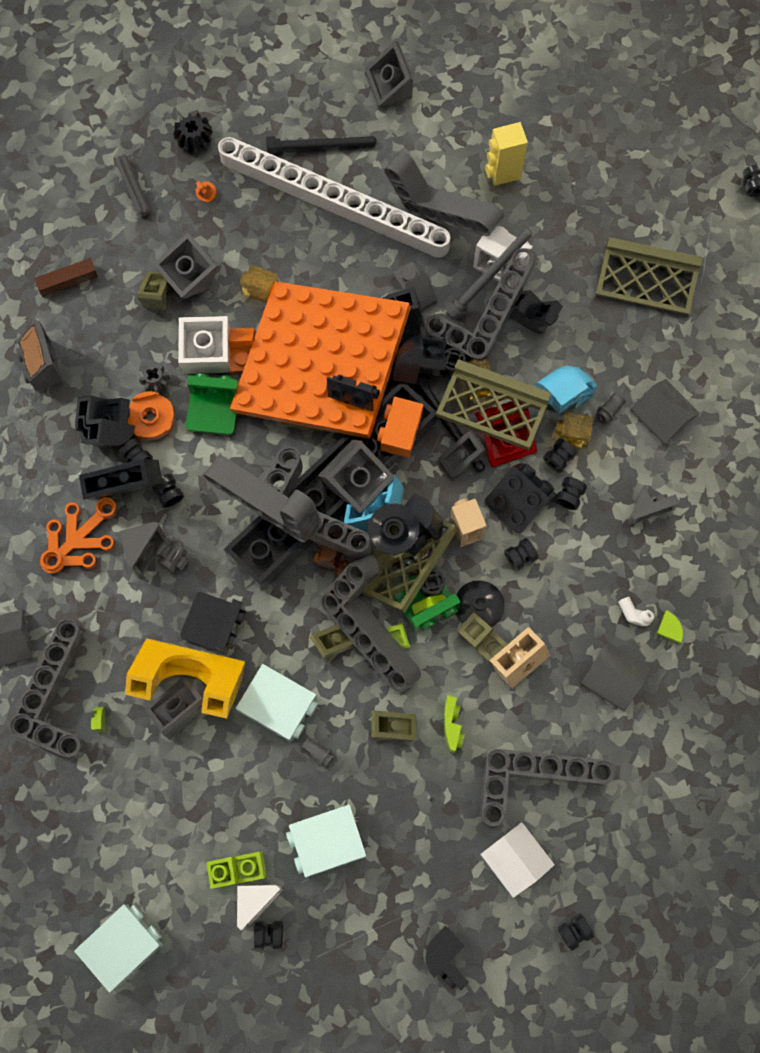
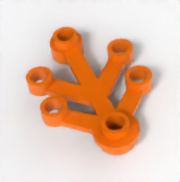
(76, 538)

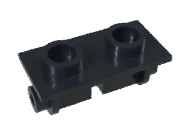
(344, 390)

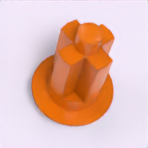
(205, 191)

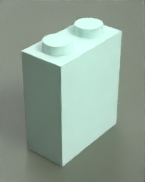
(277, 703)
(325, 841)
(119, 947)

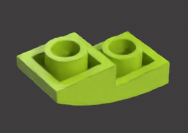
(453, 736)
(236, 870)

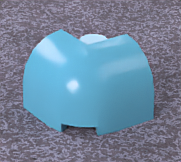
(568, 387)
(390, 494)

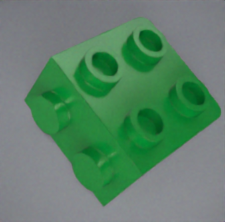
(211, 404)
(427, 618)

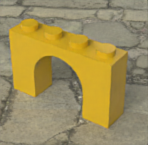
(161, 660)

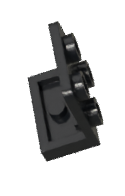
(520, 497)
(213, 622)

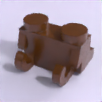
(331, 558)

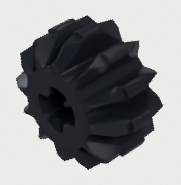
(193, 132)

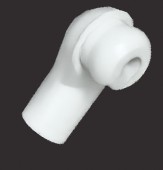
(633, 615)

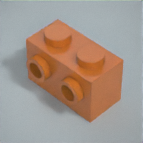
(401, 427)

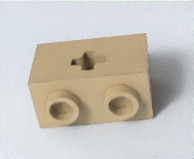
(469, 521)
(520, 657)

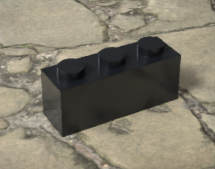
(120, 479)

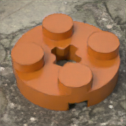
(160, 425)

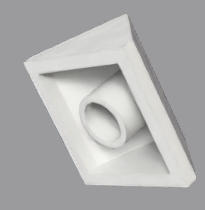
(517, 860)
(253, 901)

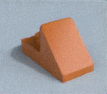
(240, 344)

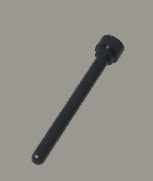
(275, 145)
(423, 387)

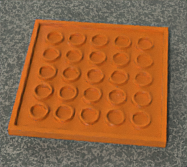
(313, 337)

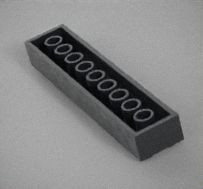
(265, 549)

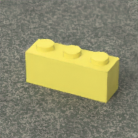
(506, 154)

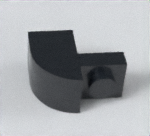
(534, 313)
(429, 522)
(440, 952)

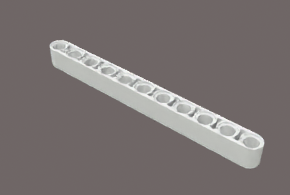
(341, 205)

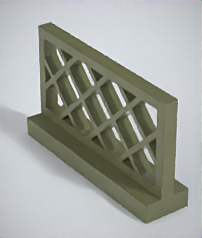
(657, 258)
(505, 389)
(411, 587)

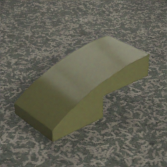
(481, 637)

